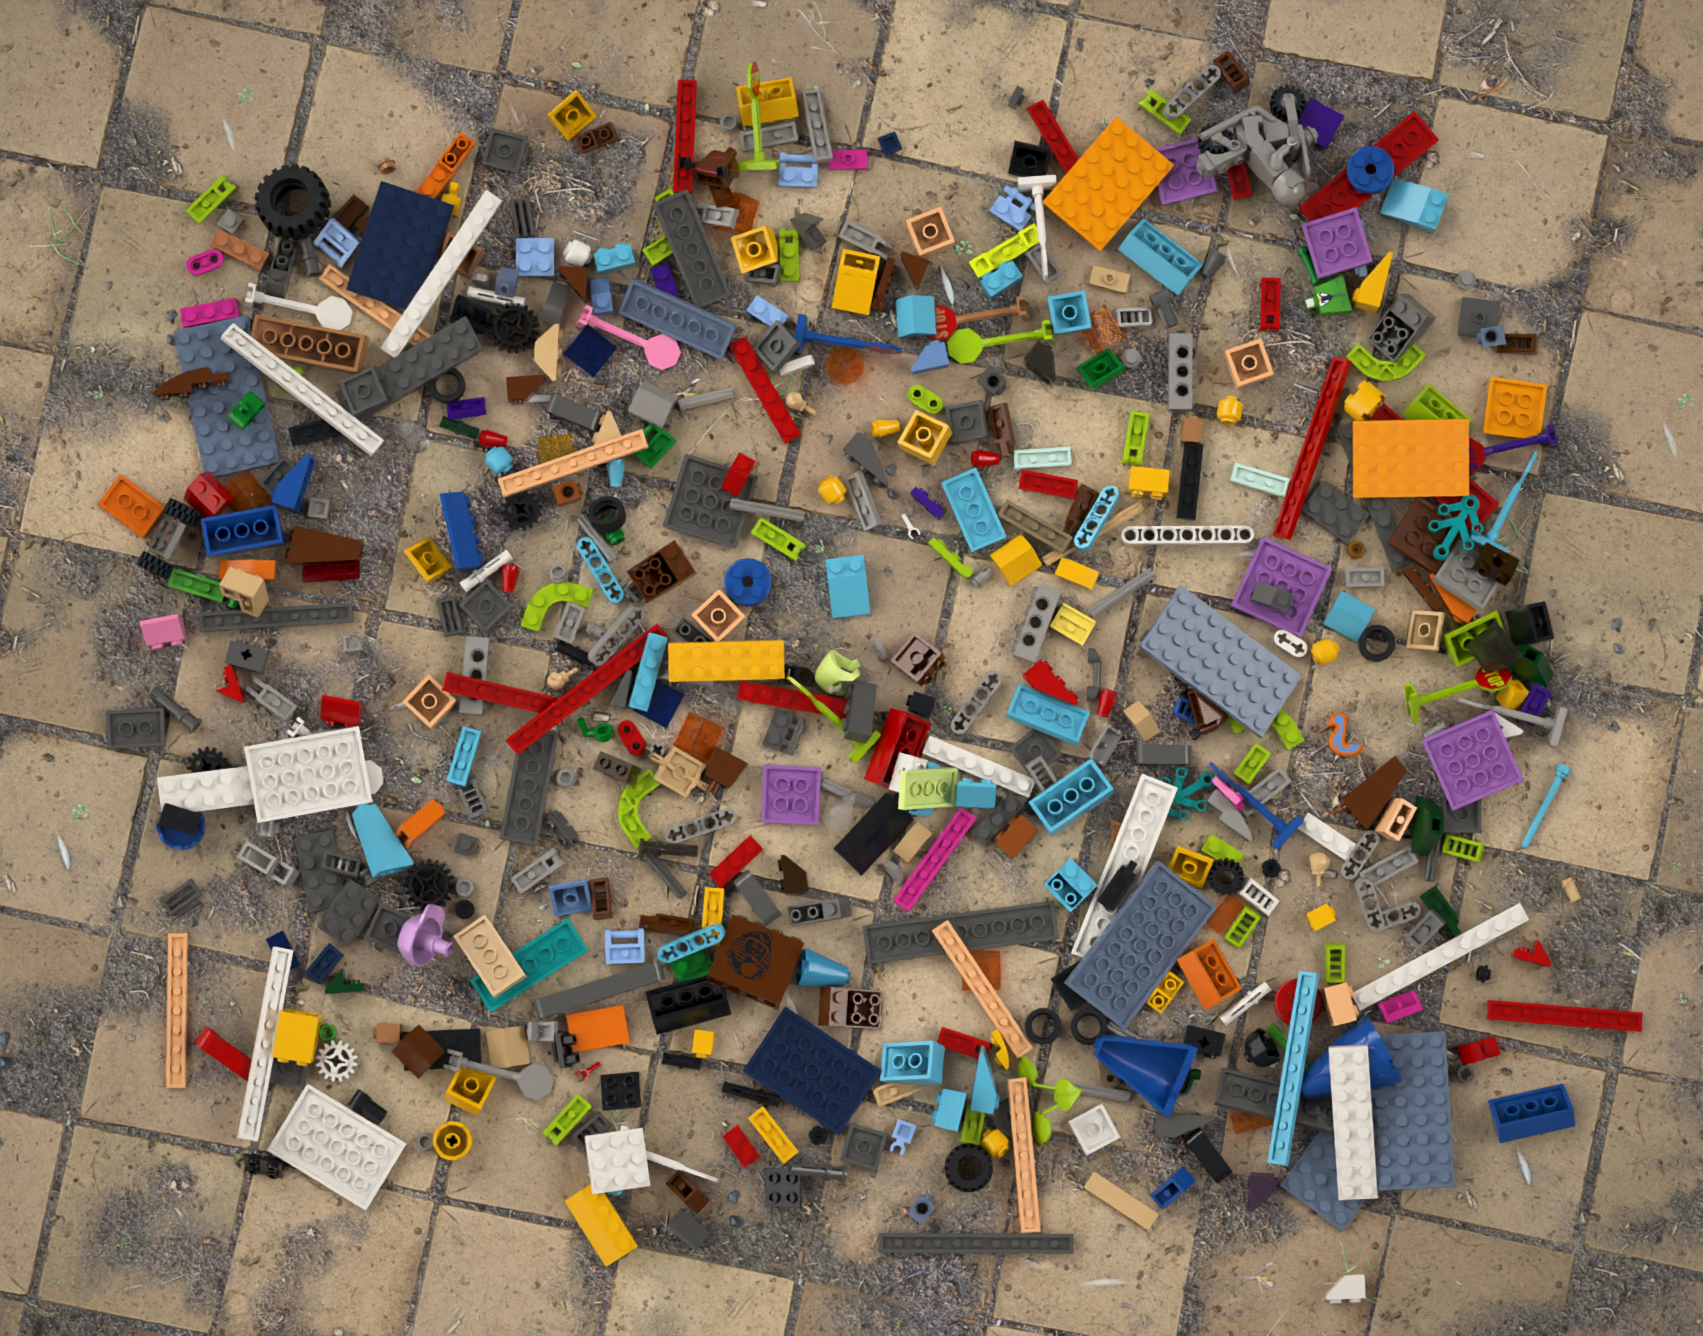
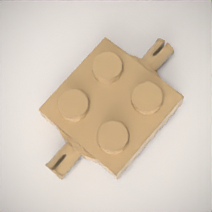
(679, 771)

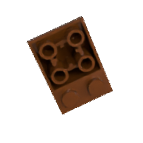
(661, 572)
(850, 1008)

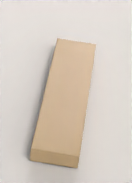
(894, 1091)
(1121, 1200)

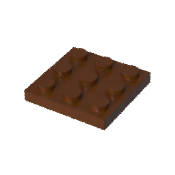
(1416, 540)

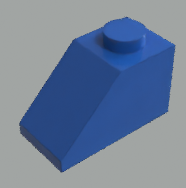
(1172, 1187)

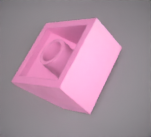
(163, 631)

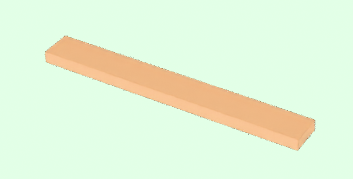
(376, 309)
(573, 463)
(982, 989)
(177, 1010)
(1023, 1155)

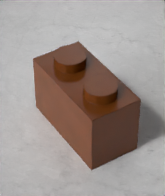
(1016, 836)

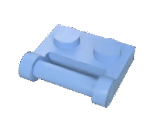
(797, 176)
(340, 238)
(624, 952)

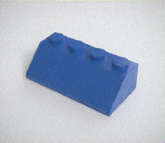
(242, 531)
(461, 532)
(1531, 1113)

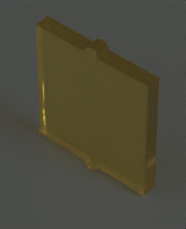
(554, 447)

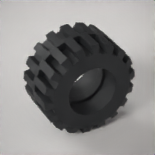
(984, 1160)

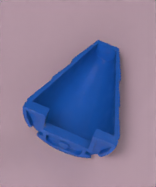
(1148, 1066)
(1316, 1078)

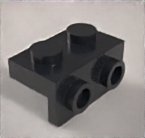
(476, 312)

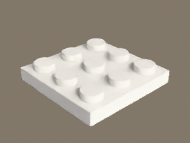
(617, 1161)

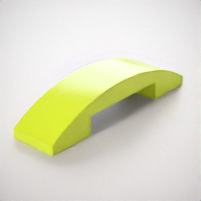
(1006, 251)

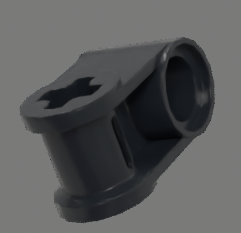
(795, 672)

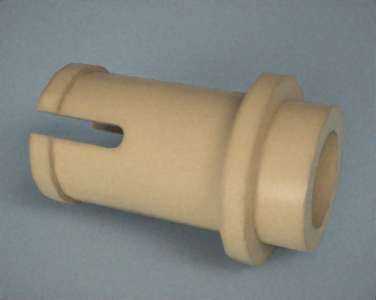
(1571, 889)

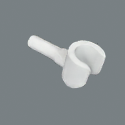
(910, 527)

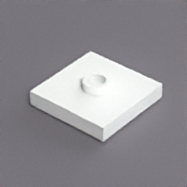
(1094, 1129)

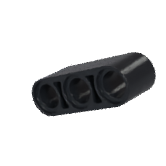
(1208, 1155)

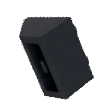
(1530, 624)

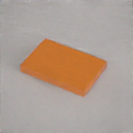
(132, 506)
(598, 1028)

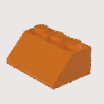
(1209, 974)

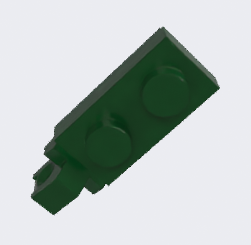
(1435, 900)

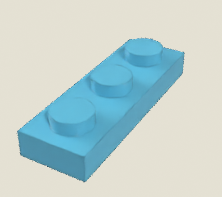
(464, 756)

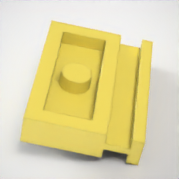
(1072, 624)

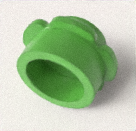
(332, 1033)

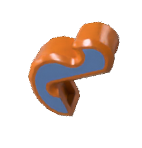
(1337, 738)

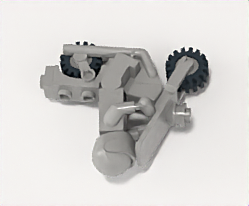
(1255, 141)

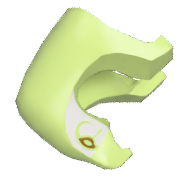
(830, 672)

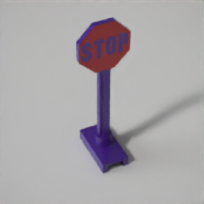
(1478, 453)

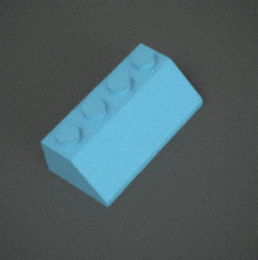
(1160, 256)
(1071, 797)

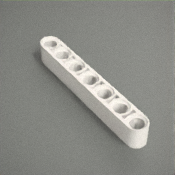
(1177, 531)

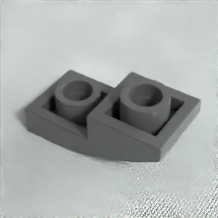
(555, 303)

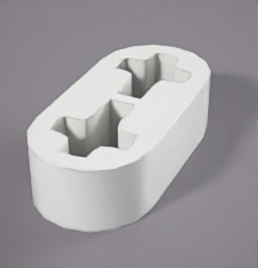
(797, 365)
(1293, 640)

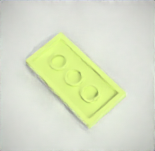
(927, 788)

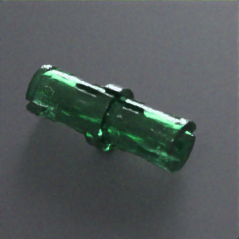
(459, 427)

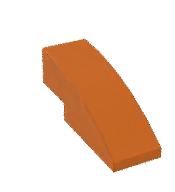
(262, 568)

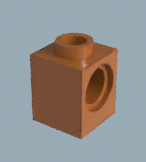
(559, 489)

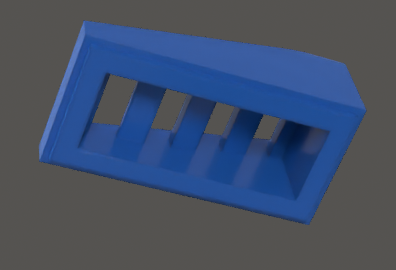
(1180, 701)

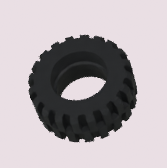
(276, 186)

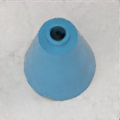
(820, 971)

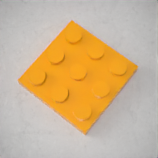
(1514, 408)

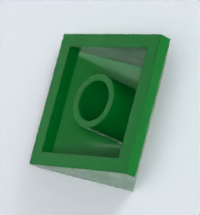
(1100, 370)

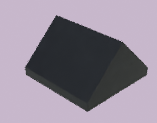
(1029, 160)

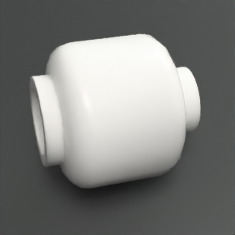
(577, 253)

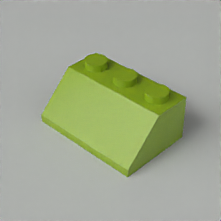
(1433, 405)
(1456, 641)

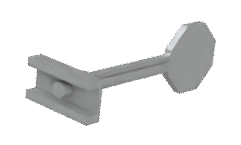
(1555, 725)
(534, 1080)

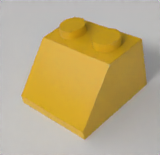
(469, 1089)

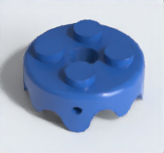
(1370, 183)
(747, 595)
(180, 840)

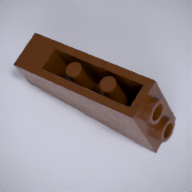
(319, 547)
(1371, 795)

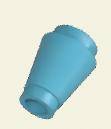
(615, 472)

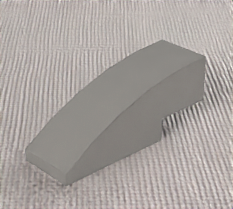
(1229, 815)
(268, 864)

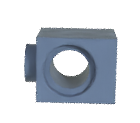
(507, 282)
(1499, 336)
(921, 1218)

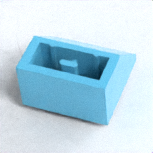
(975, 795)
(1070, 885)

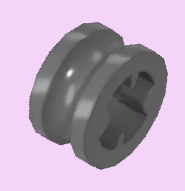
(1468, 1079)

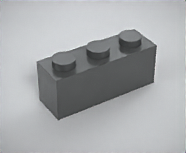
(859, 711)

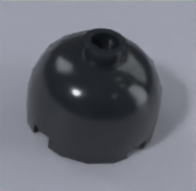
(1260, 1049)

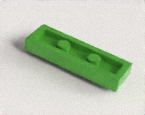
(195, 585)

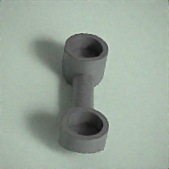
(1092, 691)

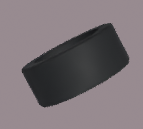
(456, 396)
(604, 503)
(1362, 645)
(1074, 1023)
(1057, 1024)

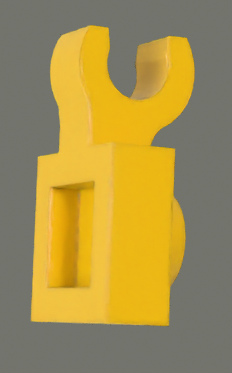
(452, 198)

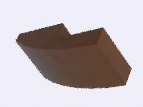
(596, 138)

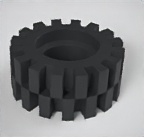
(1230, 866)

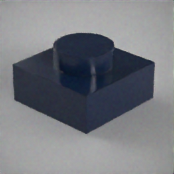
(889, 143)

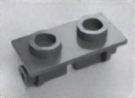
(566, 837)

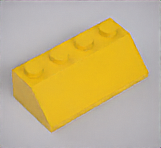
(601, 1225)

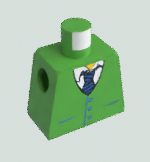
(1330, 298)

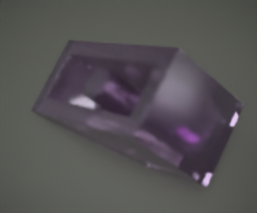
(1260, 1188)

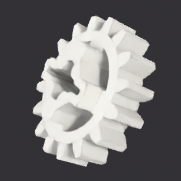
(335, 1070)

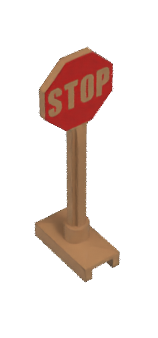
(948, 322)

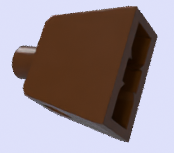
(723, 770)

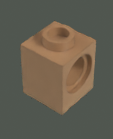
(1191, 430)
(387, 1033)

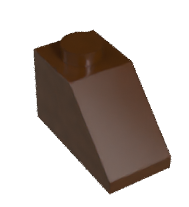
(523, 387)
(687, 1192)

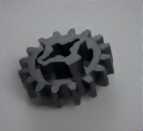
(514, 520)
(219, 762)

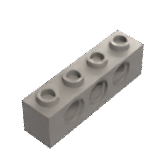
(1176, 342)
(1050, 596)
(472, 646)

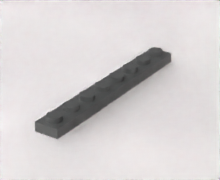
(1376, 506)
(277, 617)

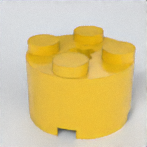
(1364, 402)
(458, 1150)

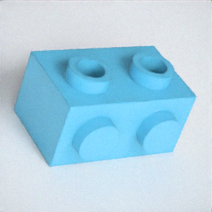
(614, 259)
(1000, 280)

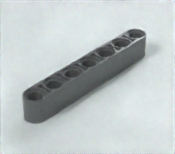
(599, 990)

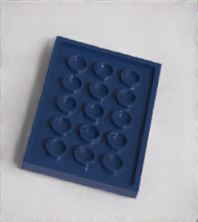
(399, 245)
(812, 1070)

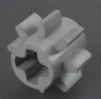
(659, 745)
(267, 828)

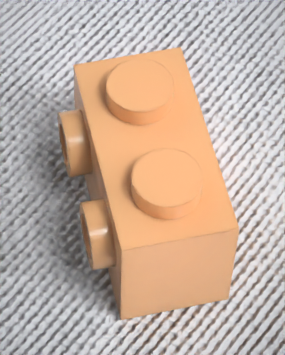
(1395, 819)

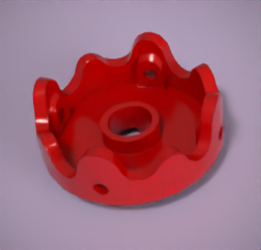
(1284, 1001)

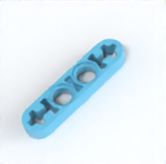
(1099, 519)
(602, 569)
(690, 941)

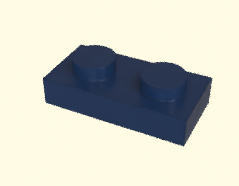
(324, 963)

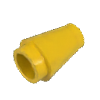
(884, 427)

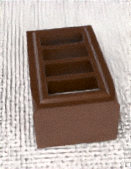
(1239, 81)
(1517, 350)
(601, 914)

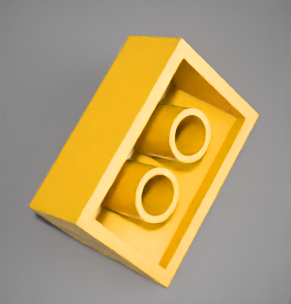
(775, 99)

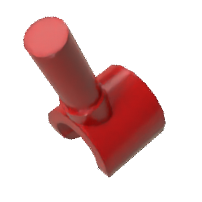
(585, 1072)

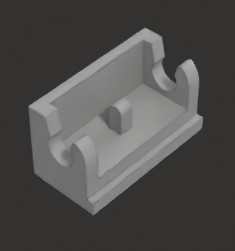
(1105, 745)

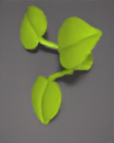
(1065, 1095)

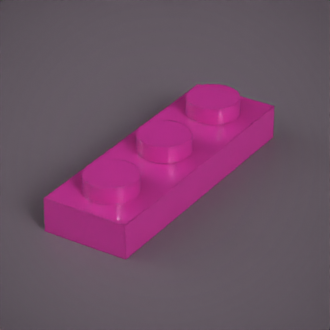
(209, 312)

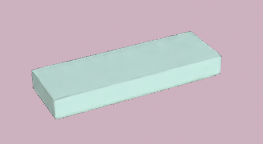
(1042, 458)
(1259, 480)

